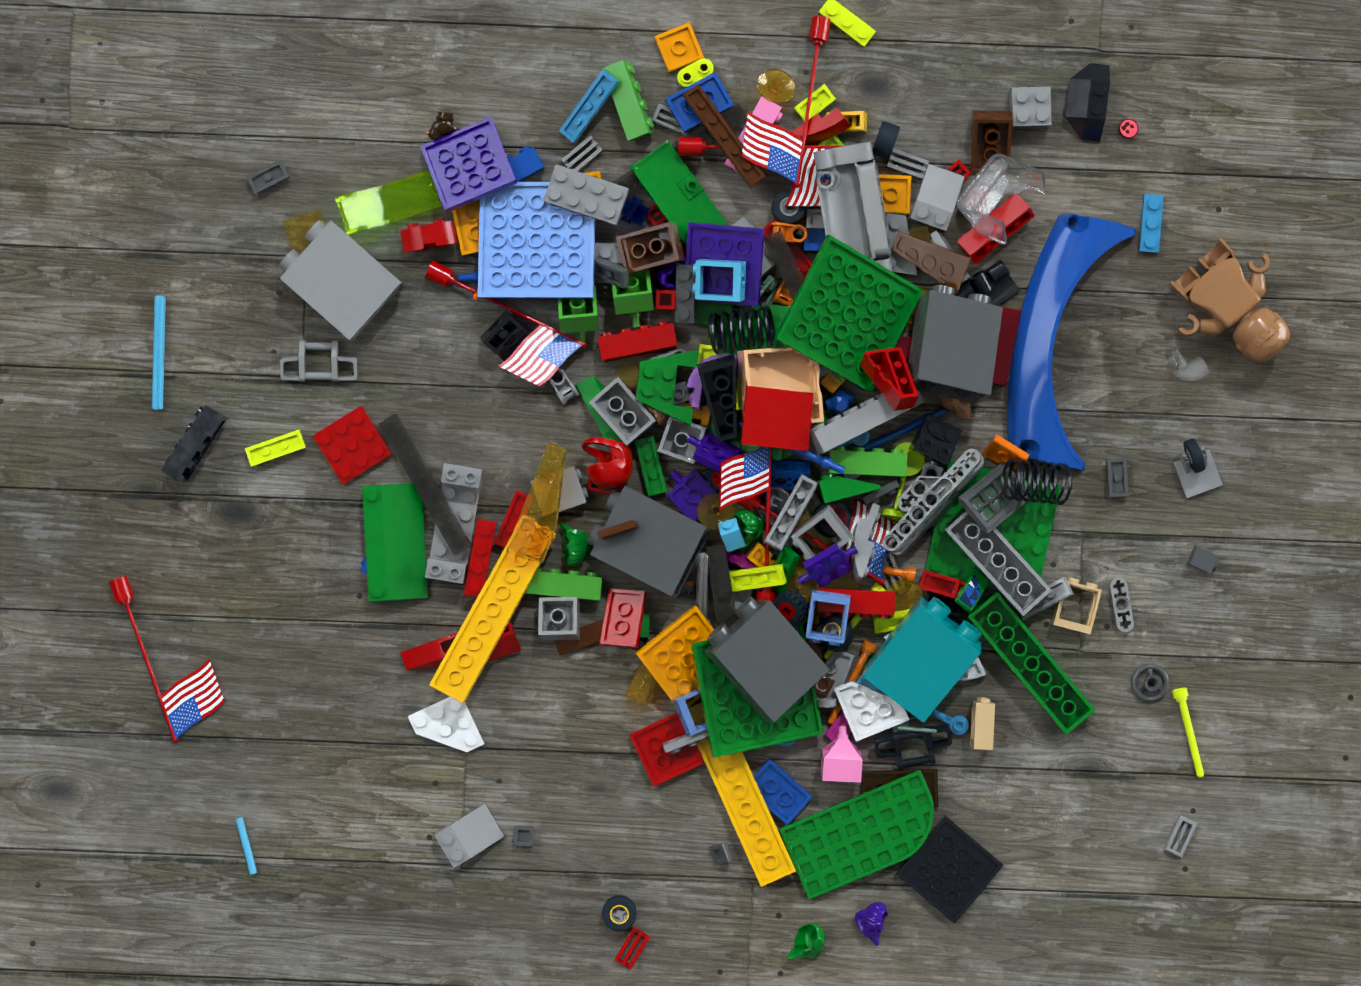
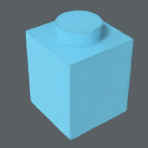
(731, 534)

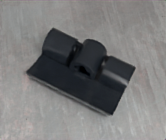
(991, 282)

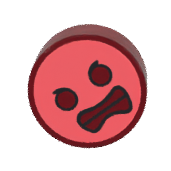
(1128, 128)

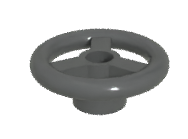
(1156, 686)

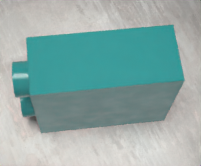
(923, 657)

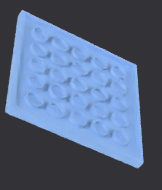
(533, 246)

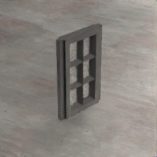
(986, 500)

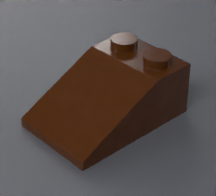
(989, 136)
(651, 248)

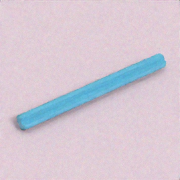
(158, 352)

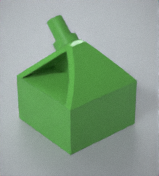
(635, 297)
(578, 315)

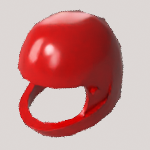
(613, 467)

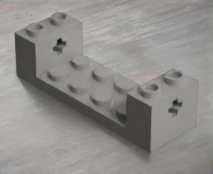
(461, 490)

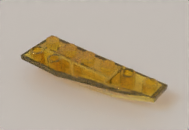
(541, 509)

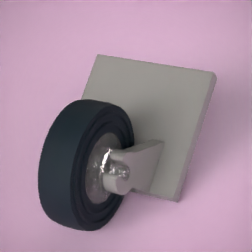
(1196, 469)

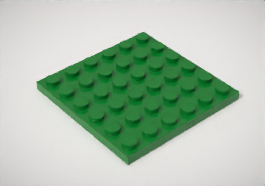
(847, 310)
(1025, 529)
(733, 722)

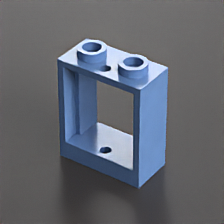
(829, 597)
(684, 714)

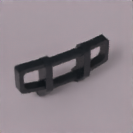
(896, 751)

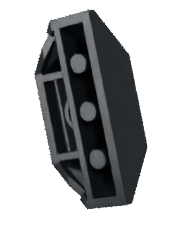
(1088, 101)

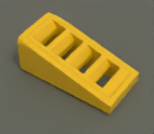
(854, 114)

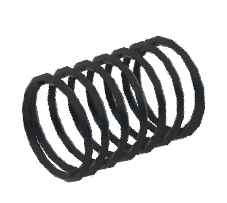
(721, 336)
(1036, 481)

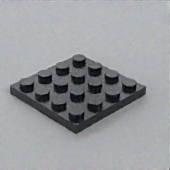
(949, 869)

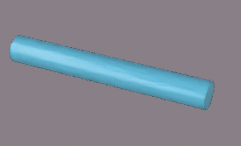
(246, 845)

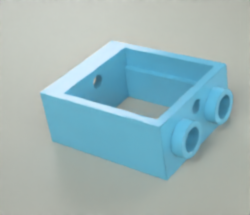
(739, 276)

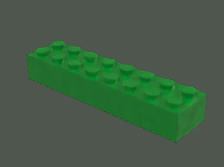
(1030, 662)

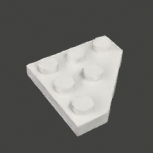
(868, 709)
(448, 724)

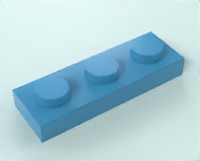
(1151, 223)

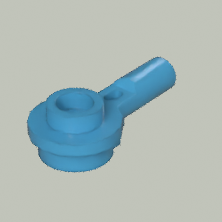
(859, 440)
(957, 724)

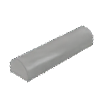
(791, 513)

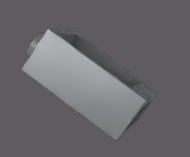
(833, 520)

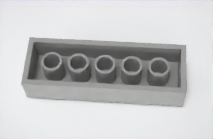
(853, 423)
(999, 563)

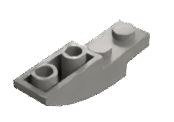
(861, 535)

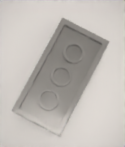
(586, 195)

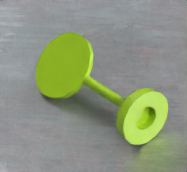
(914, 465)

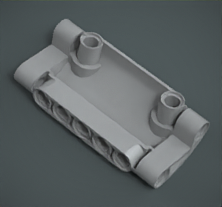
(854, 200)

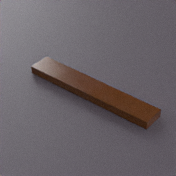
(723, 135)

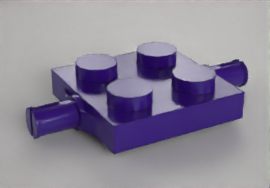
(712, 452)
(689, 492)
(828, 565)

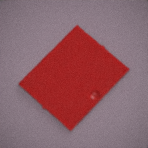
(777, 418)

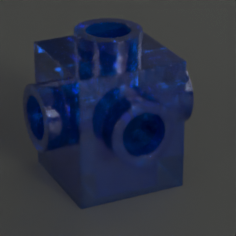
(634, 210)

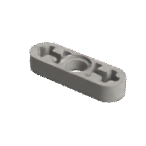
(1118, 619)

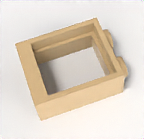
(1087, 628)
(982, 724)

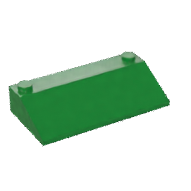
(394, 542)

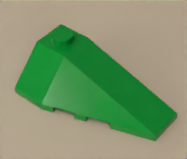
(589, 389)

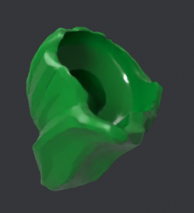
(750, 526)
(574, 545)
(808, 942)

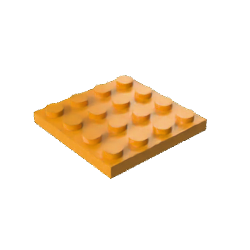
(670, 654)

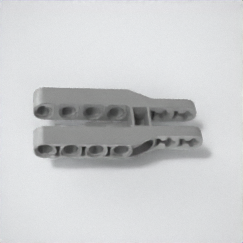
(940, 489)

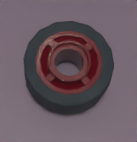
(842, 512)

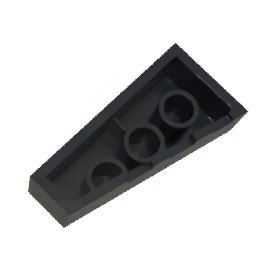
(719, 386)
(194, 444)

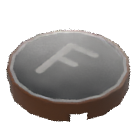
(777, 501)

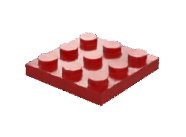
(352, 445)
(657, 763)

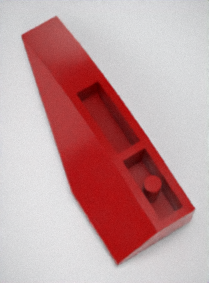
(433, 652)

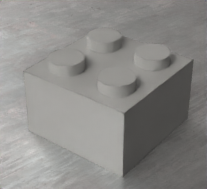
(1030, 107)
(675, 437)
(559, 618)

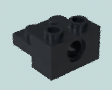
(504, 335)
(931, 447)

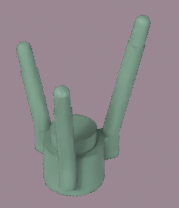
(768, 284)
(904, 727)

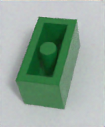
(645, 625)

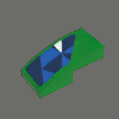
(972, 590)

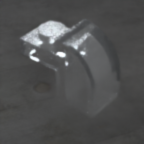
(1189, 370)

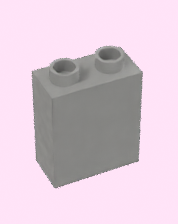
(339, 279)

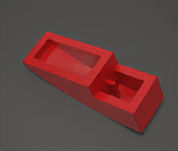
(823, 128)
(940, 584)

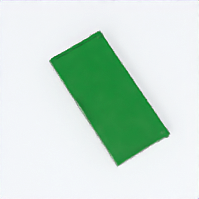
(675, 189)

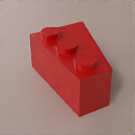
(891, 376)

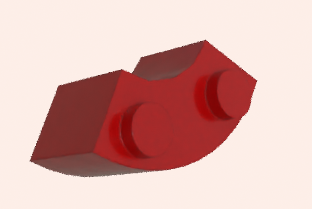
(428, 236)

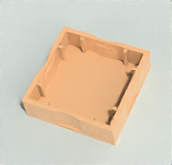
(781, 370)

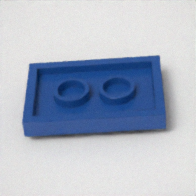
(682, 111)
(781, 791)

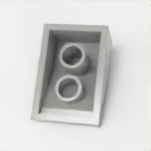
(937, 197)
(469, 835)

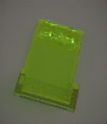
(388, 202)

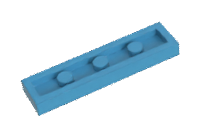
(589, 106)

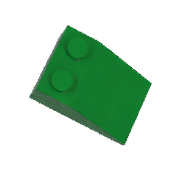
(838, 487)

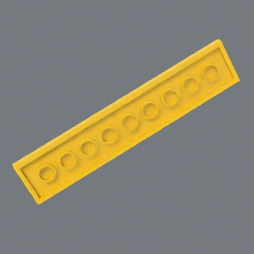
(484, 625)
(746, 810)

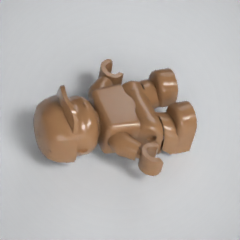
(1230, 302)

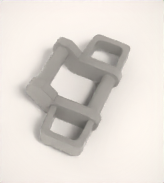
(334, 375)

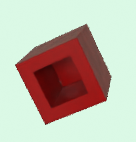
(666, 299)

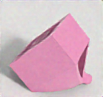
(841, 760)

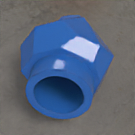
(839, 401)

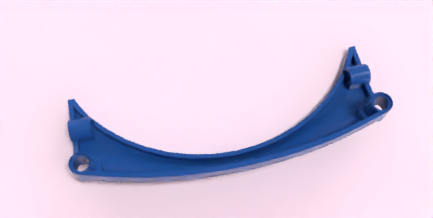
(1031, 404)

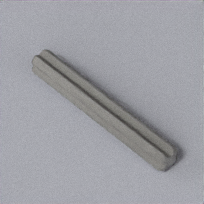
(702, 583)

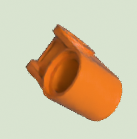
(788, 229)
(783, 292)

